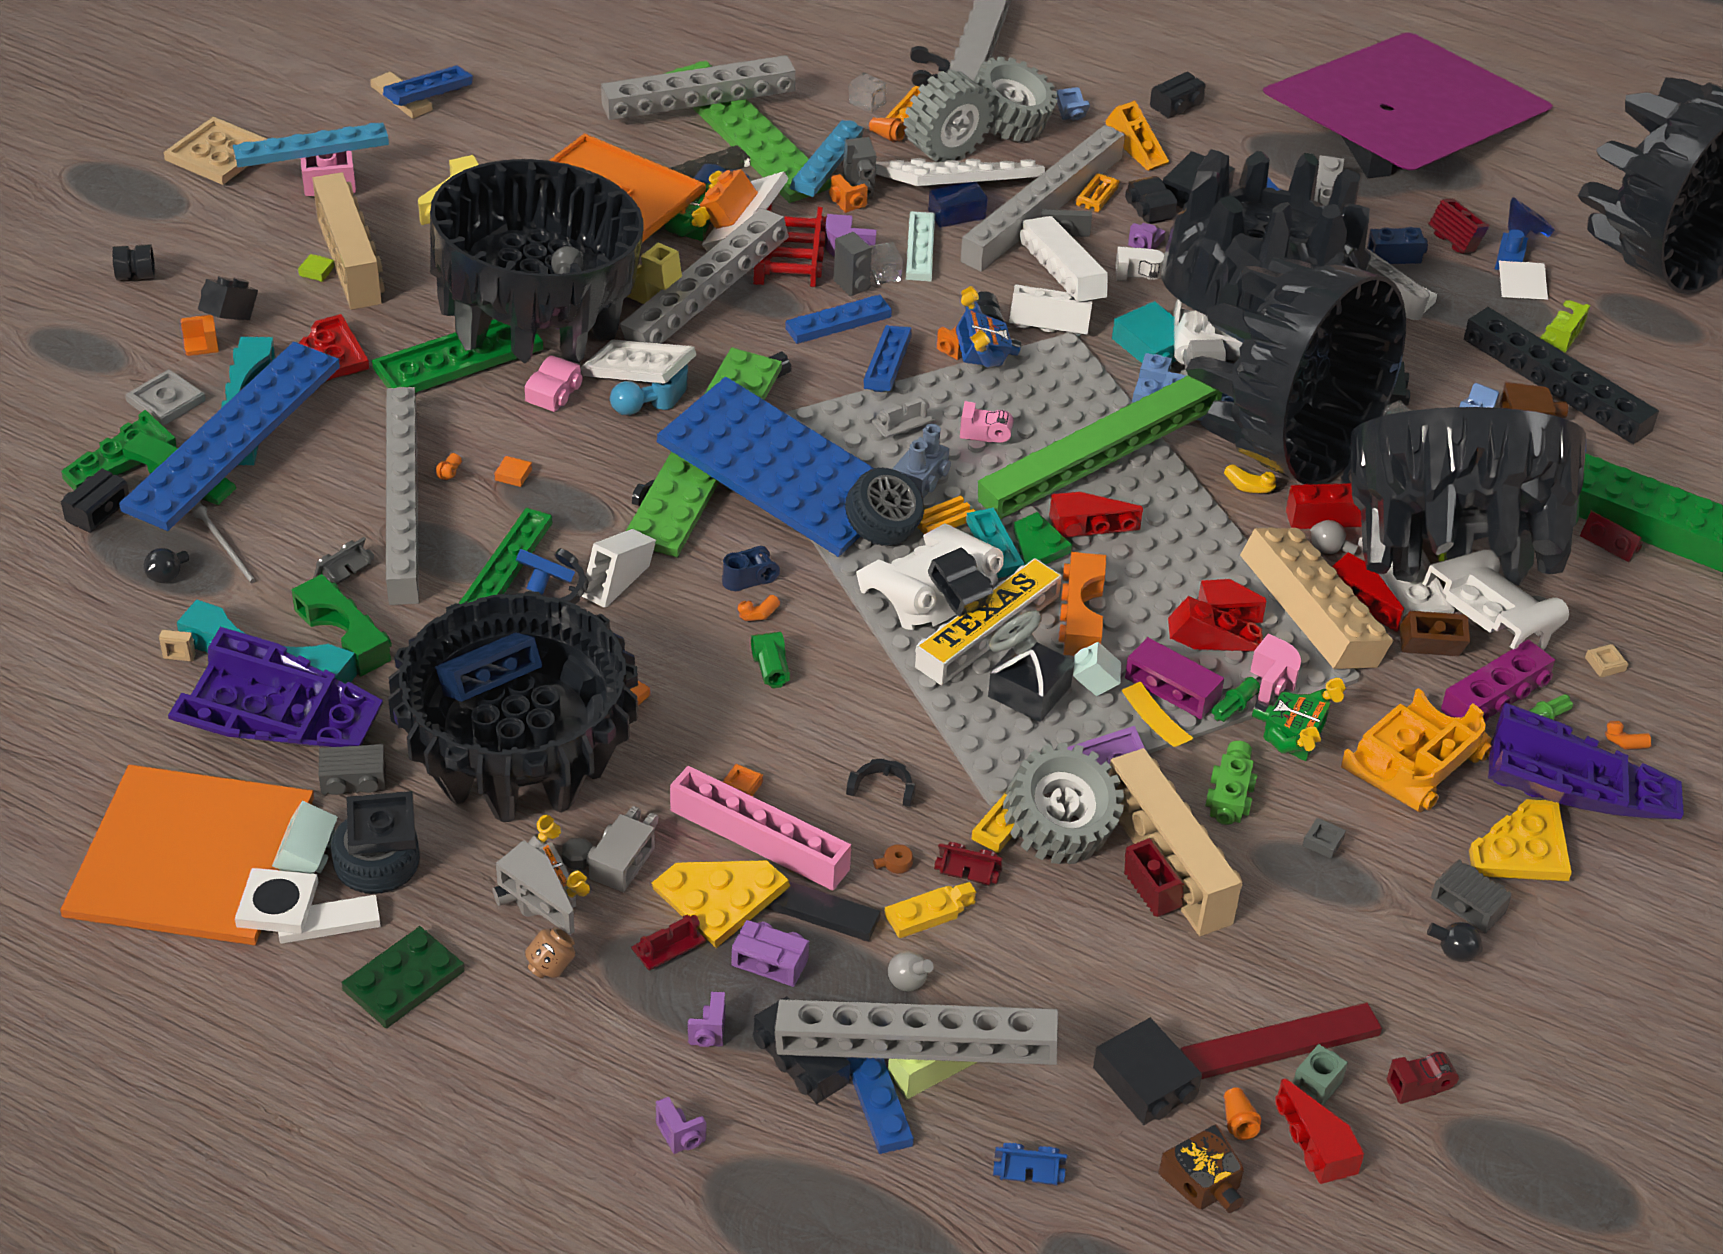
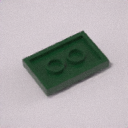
(402, 977)

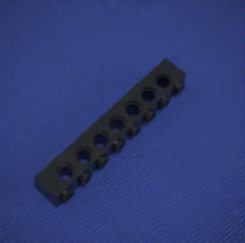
(1562, 374)

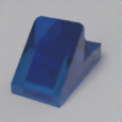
(1527, 220)

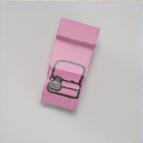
(985, 425)

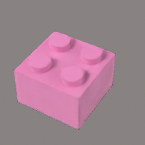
(326, 165)

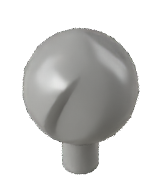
(1330, 538)
(909, 970)

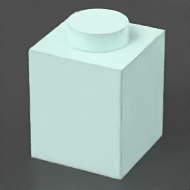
(1097, 668)

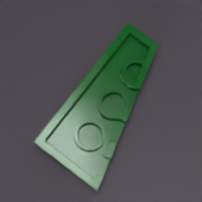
(110, 454)

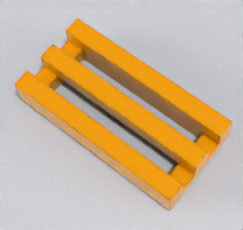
(1110, 183)
(942, 513)

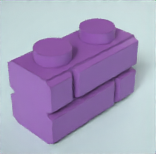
(770, 952)

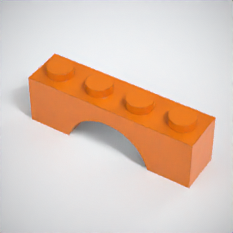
(1085, 581)

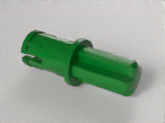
(1236, 699)

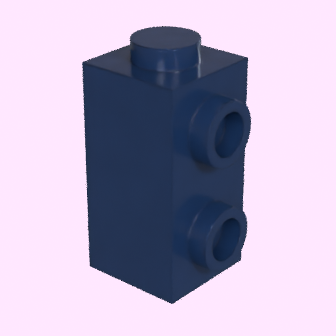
(1398, 245)

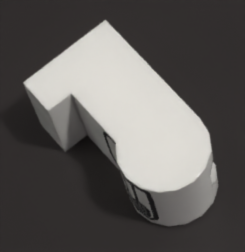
(1138, 263)

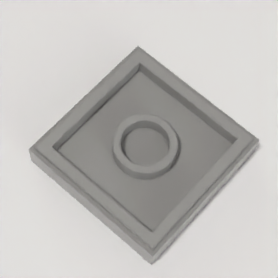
(165, 397)

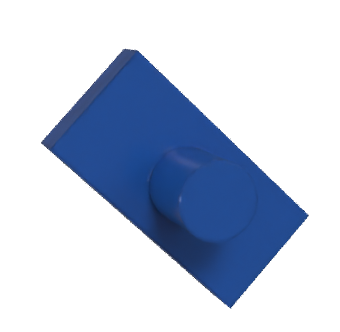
(1512, 247)
(542, 571)

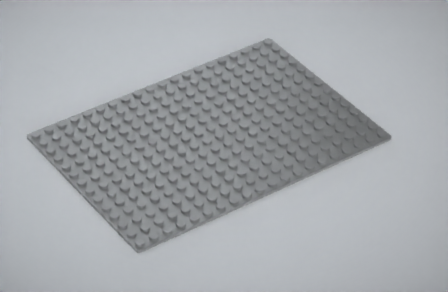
(1148, 572)

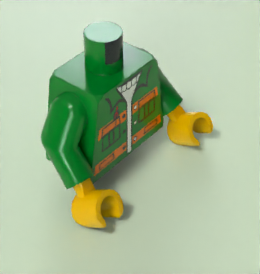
(693, 219)
(1298, 719)

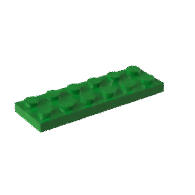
(446, 359)

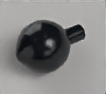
(163, 564)
(1458, 941)

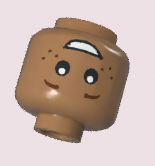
(550, 953)

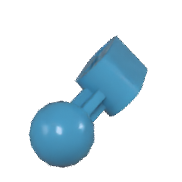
(629, 398)

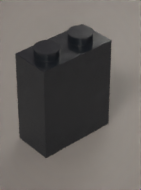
(1182, 177)
(1147, 1071)

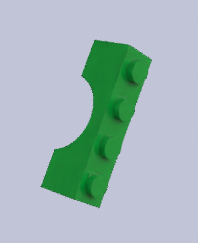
(323, 604)

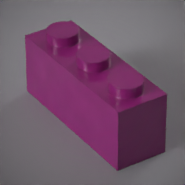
(1174, 678)

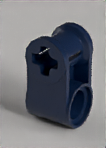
(747, 567)

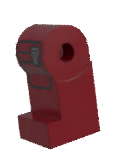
(1421, 1077)

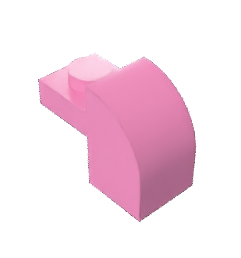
(1277, 665)

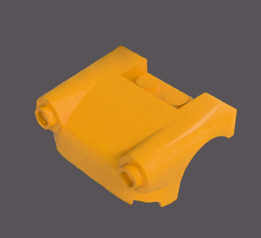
(1417, 750)

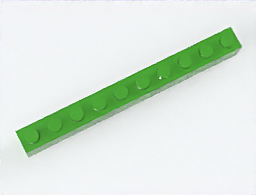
(1095, 446)

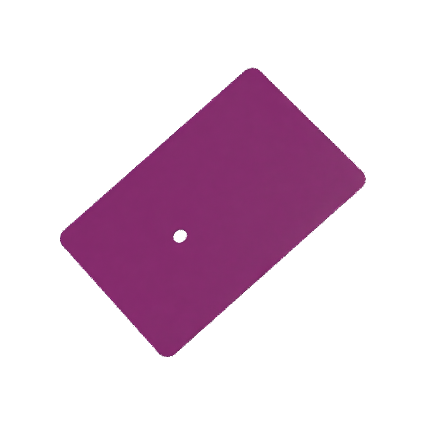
(1435, 97)

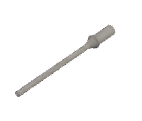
(201, 512)

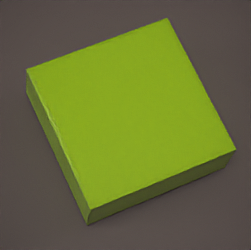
(316, 267)

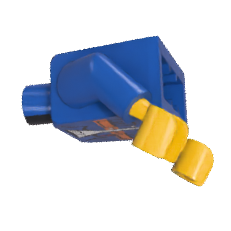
(982, 337)

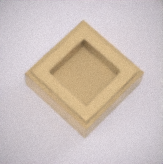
(177, 645)
(1606, 660)

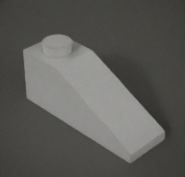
(532, 879)

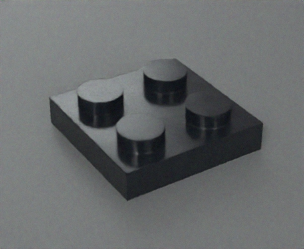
(380, 822)

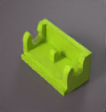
(1566, 326)

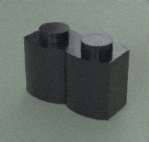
(1151, 199)
(960, 581)

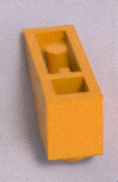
(1139, 137)

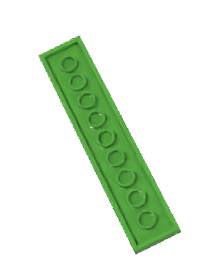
(748, 128)
(681, 488)

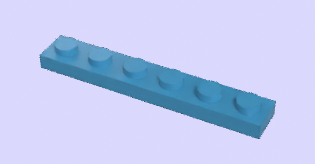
(310, 144)
(825, 159)

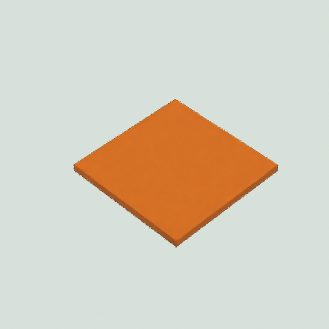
(654, 188)
(181, 852)

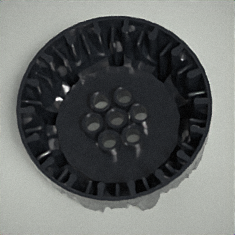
(1672, 192)
(1251, 223)
(496, 246)
(1309, 364)
(1467, 479)

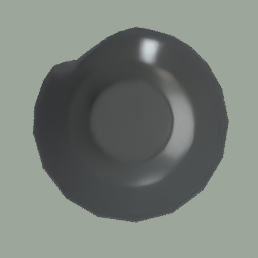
(564, 258)

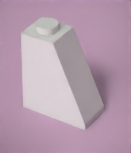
(616, 565)

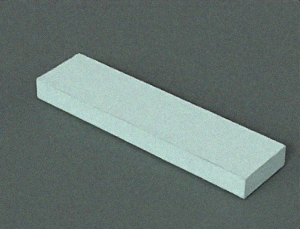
(920, 246)

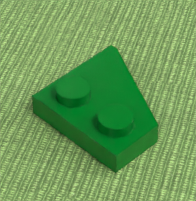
(1039, 540)

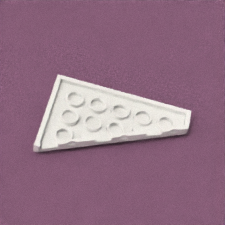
(934, 173)

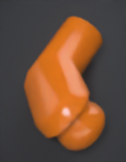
(447, 469)
(762, 612)
(1624, 740)

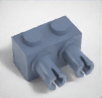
(925, 460)

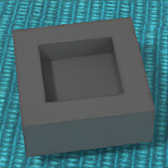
(1324, 838)

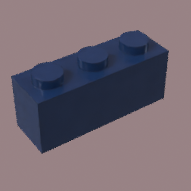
(488, 666)

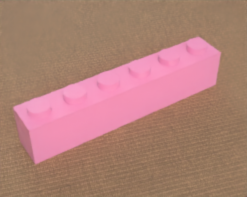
(760, 827)

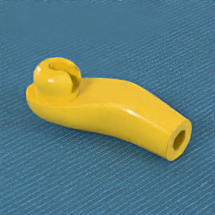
(1248, 482)

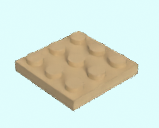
(210, 150)

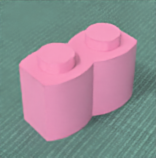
(553, 383)

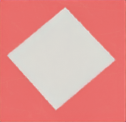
(1523, 280)

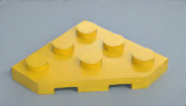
(1525, 845)
(720, 893)

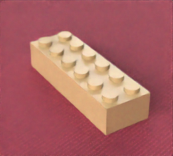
(348, 240)
(1316, 598)
(1158, 813)

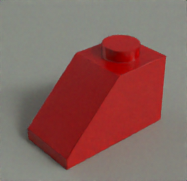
(1233, 598)

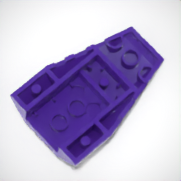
(272, 696)
(1562, 768)

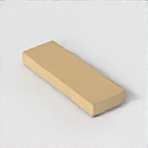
(412, 109)

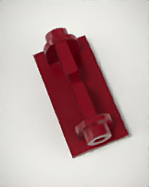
(1611, 536)
(957, 858)
(669, 942)

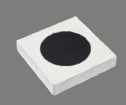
(276, 900)

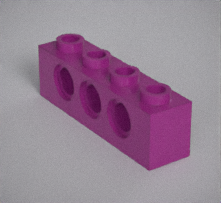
(1500, 682)

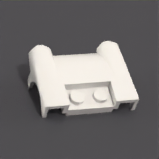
(1195, 326)
(908, 581)
(1494, 601)

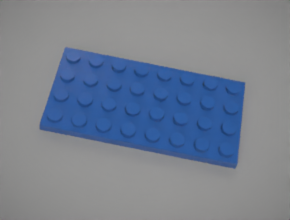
(769, 461)

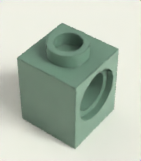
(1320, 1074)

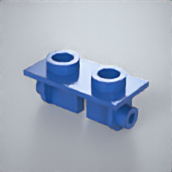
(1043, 1162)

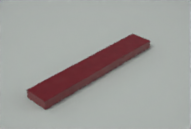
(1283, 1040)

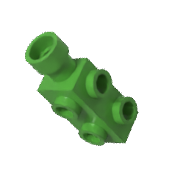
(1232, 782)

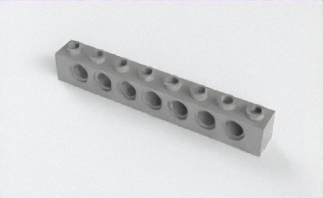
(697, 87)
(706, 278)
(917, 1032)

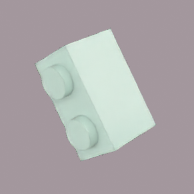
(306, 840)

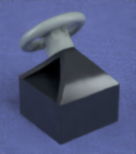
(1030, 674)

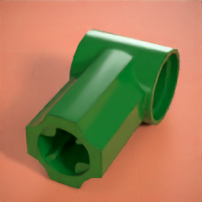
(769, 652)

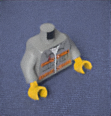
(572, 884)

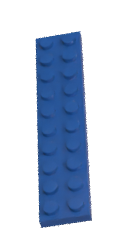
(229, 436)

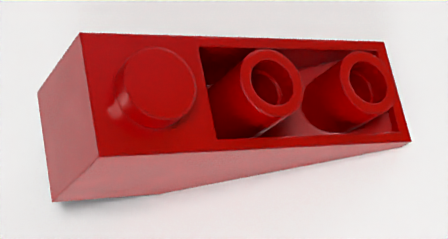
(1091, 514)
(1370, 590)
(1209, 628)
(1324, 1138)

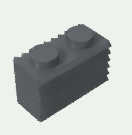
(852, 264)
(352, 769)
(1471, 895)

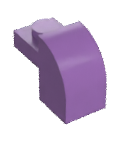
(842, 224)

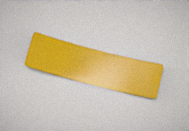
(1154, 715)

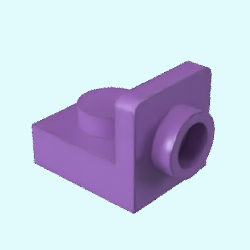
(1145, 236)
(710, 1029)
(676, 1130)

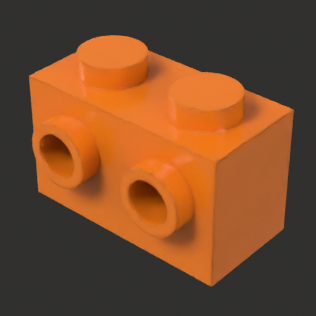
(728, 198)

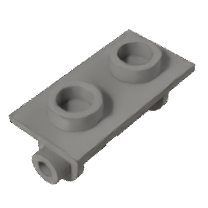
(895, 420)

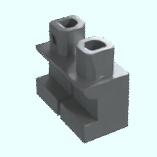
(860, 163)

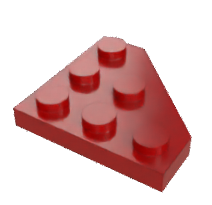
(336, 339)

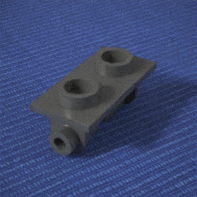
(351, 555)

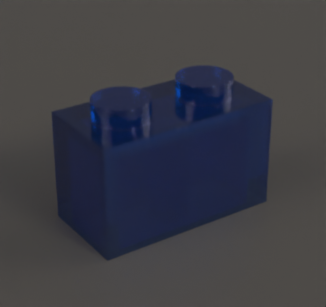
(957, 204)

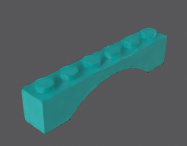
(249, 360)
(205, 620)

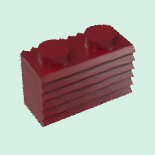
(1458, 226)
(1153, 877)

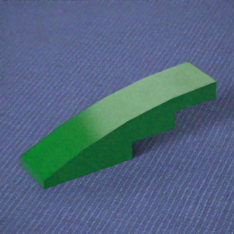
(155, 451)

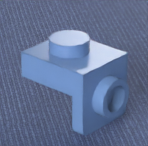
(1071, 104)
(1481, 397)

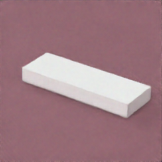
(337, 918)

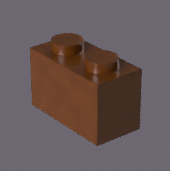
(1434, 633)

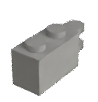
(622, 850)

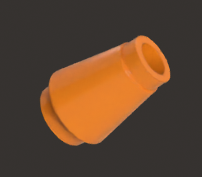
(888, 128)
(1241, 1116)

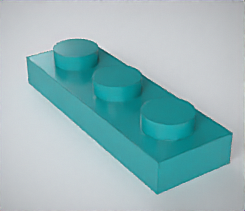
(988, 527)

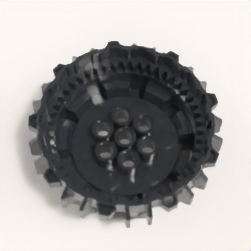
(531, 729)

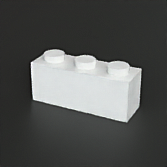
(1049, 310)

